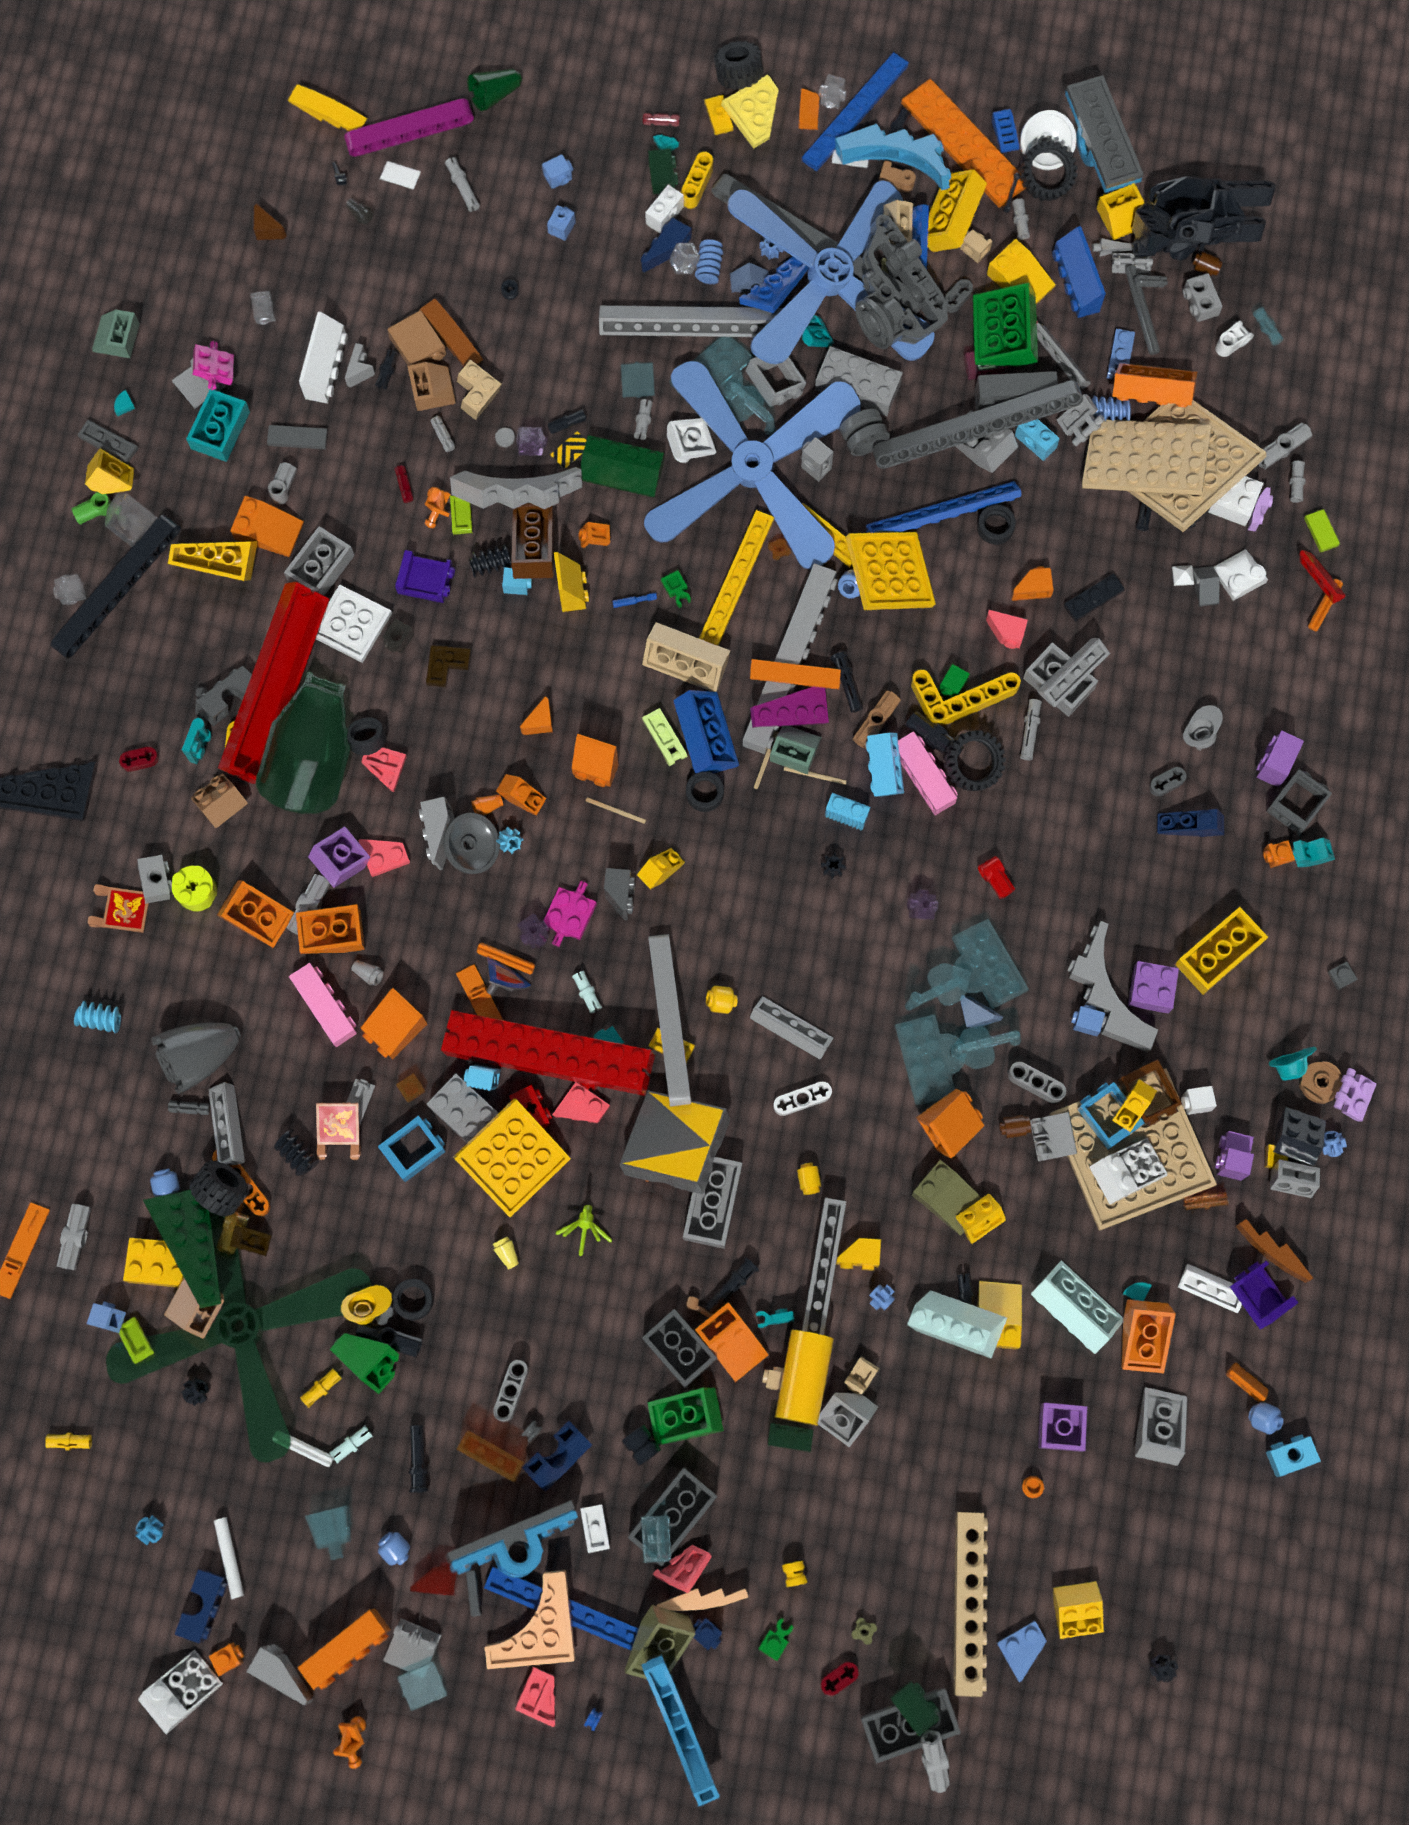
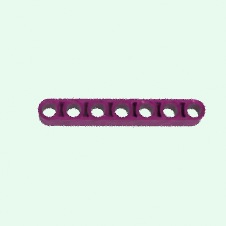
(408, 127)

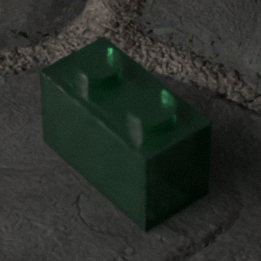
(661, 170)
(790, 1438)
(914, 1707)

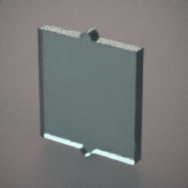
(637, 380)
(422, 1686)

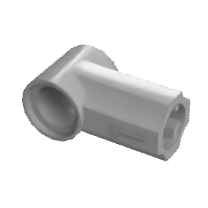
(282, 482)

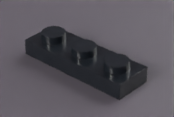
(1094, 597)

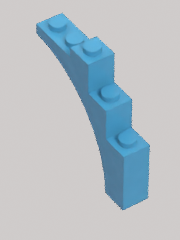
(899, 147)
(681, 1730)

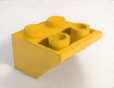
(1119, 209)
(1078, 1609)

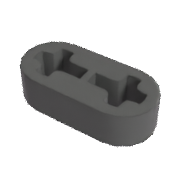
(960, 298)
(1170, 785)

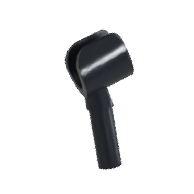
(340, 178)

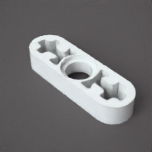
(819, 1099)

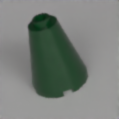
(492, 86)

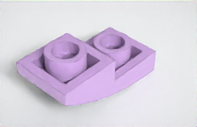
(1264, 501)

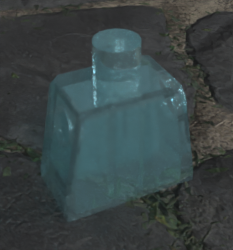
(331, 1530)

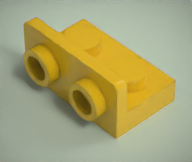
(981, 1218)

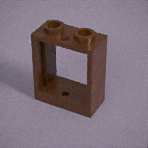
(1156, 1068)

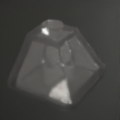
(128, 518)

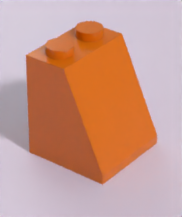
(393, 1025)
(951, 1122)

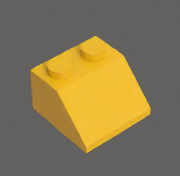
(108, 474)

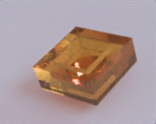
(410, 1088)

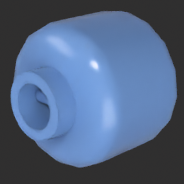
(848, 585)
(164, 1182)
(1265, 1418)
(393, 1548)

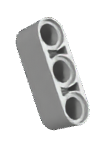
(1026, 1082)
(503, 1399)

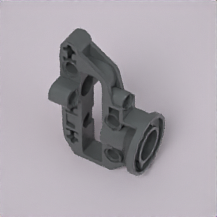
(882, 316)

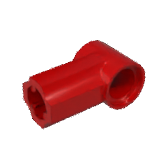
(994, 873)

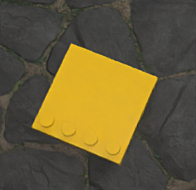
(890, 570)
(512, 1157)

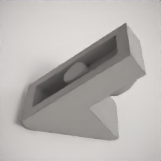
(357, 369)

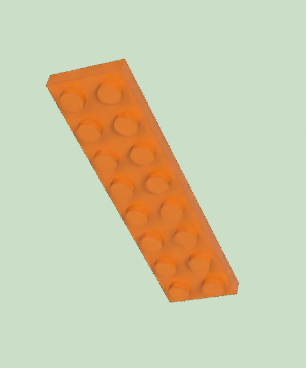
(962, 140)

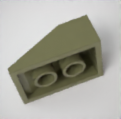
(946, 1195)
(660, 1634)

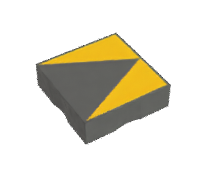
(675, 1142)

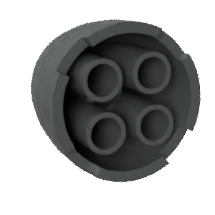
(194, 1052)

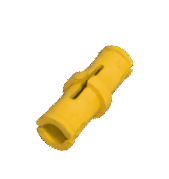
(320, 1388)
(68, 1441)

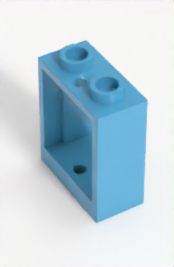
(1119, 1098)
(422, 1163)

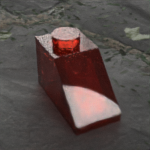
(437, 1581)

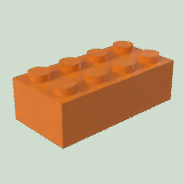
(1154, 384)
(344, 1648)

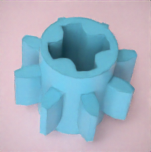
(509, 840)

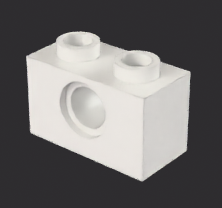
(664, 208)

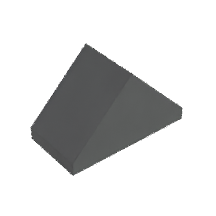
(1206, 586)

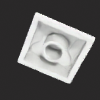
(689, 439)
(1240, 574)

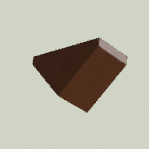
(266, 226)

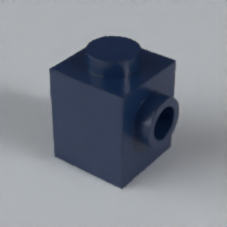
(707, 1634)

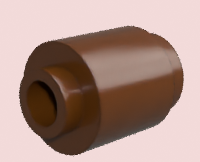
(1207, 263)
(1015, 1126)

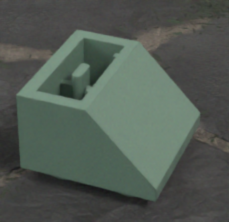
(116, 333)
(794, 749)

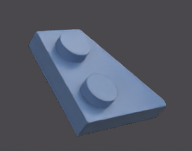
(1022, 1648)

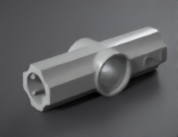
(1291, 439)
(310, 899)
(73, 1237)
(935, 1761)

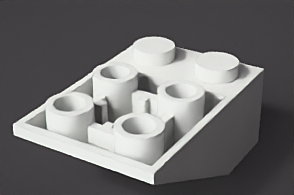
(1128, 1170)
(179, 1691)

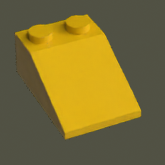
(1018, 266)
(570, 583)
(1005, 1301)

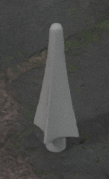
(1109, 247)

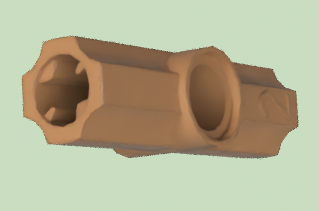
(884, 710)

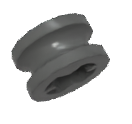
(532, 1431)

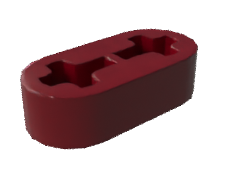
(137, 755)
(846, 1681)

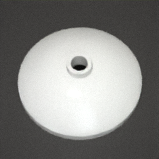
(1053, 127)

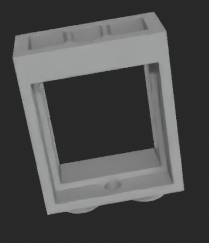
(757, 366)

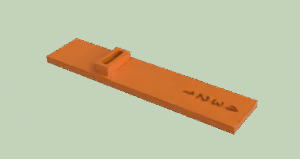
(795, 674)
(477, 994)
(21, 1248)

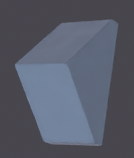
(747, 277)
(978, 1014)

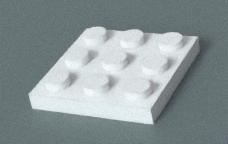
(352, 623)

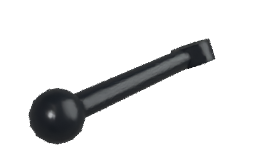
(1006, 208)

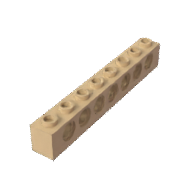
(963, 1685)

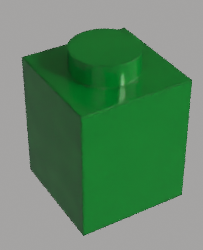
(954, 682)

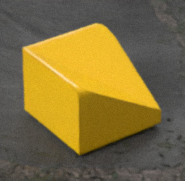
(1271, 1157)

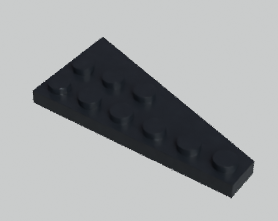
(50, 791)

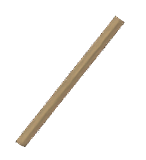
(764, 763)
(811, 774)
(615, 810)

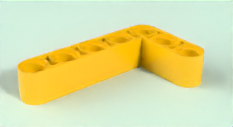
(963, 699)

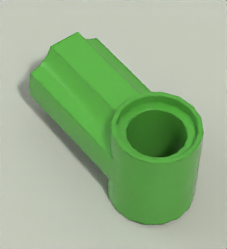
(91, 508)

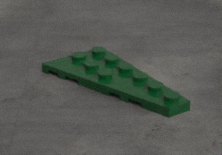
(190, 1239)

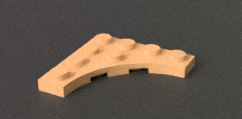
(546, 1636)

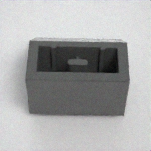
(618, 889)

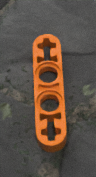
(261, 1198)

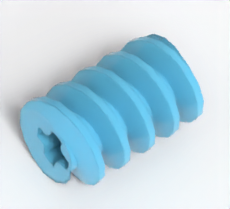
(98, 1017)

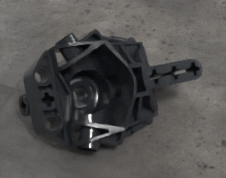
(1199, 213)

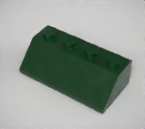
(621, 466)

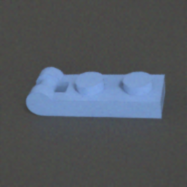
(1120, 351)

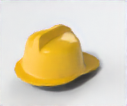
(366, 1304)

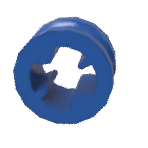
(593, 1719)

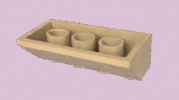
(685, 657)

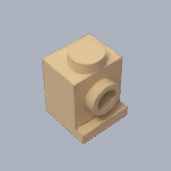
(976, 245)
(773, 1378)

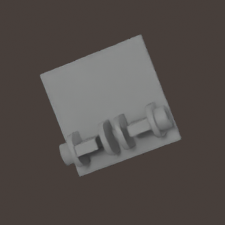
(194, 387)
(1053, 1136)
(411, 1646)

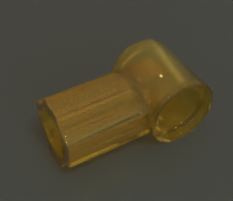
(229, 1222)

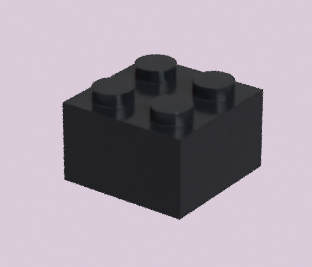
(1299, 1136)

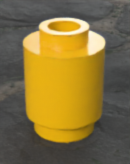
(809, 1179)

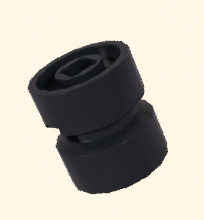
(641, 1445)

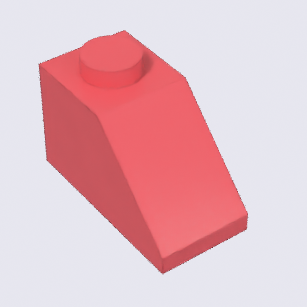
(1007, 628)

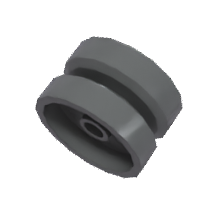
(863, 431)

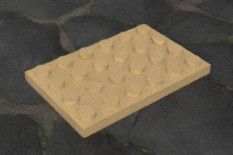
(1147, 457)

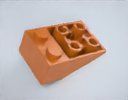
(731, 1342)

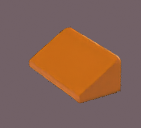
(809, 110)
(1247, 1382)

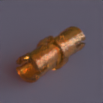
(1205, 1201)

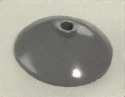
(480, 840)

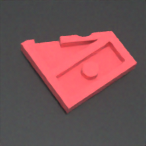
(385, 766)
(581, 1105)
(684, 1568)

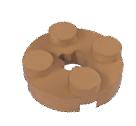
(1309, 1083)

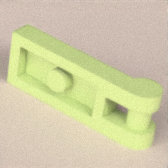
(664, 736)

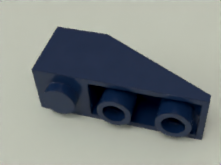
(663, 246)
(1192, 823)

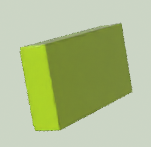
(460, 516)
(1322, 531)
(135, 1340)

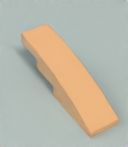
(695, 1601)

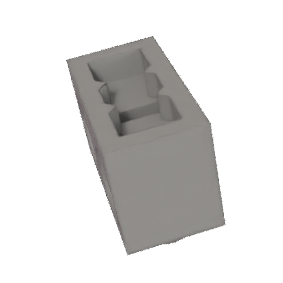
(1206, 296)
(1295, 1178)

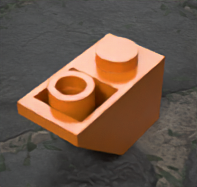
(521, 794)

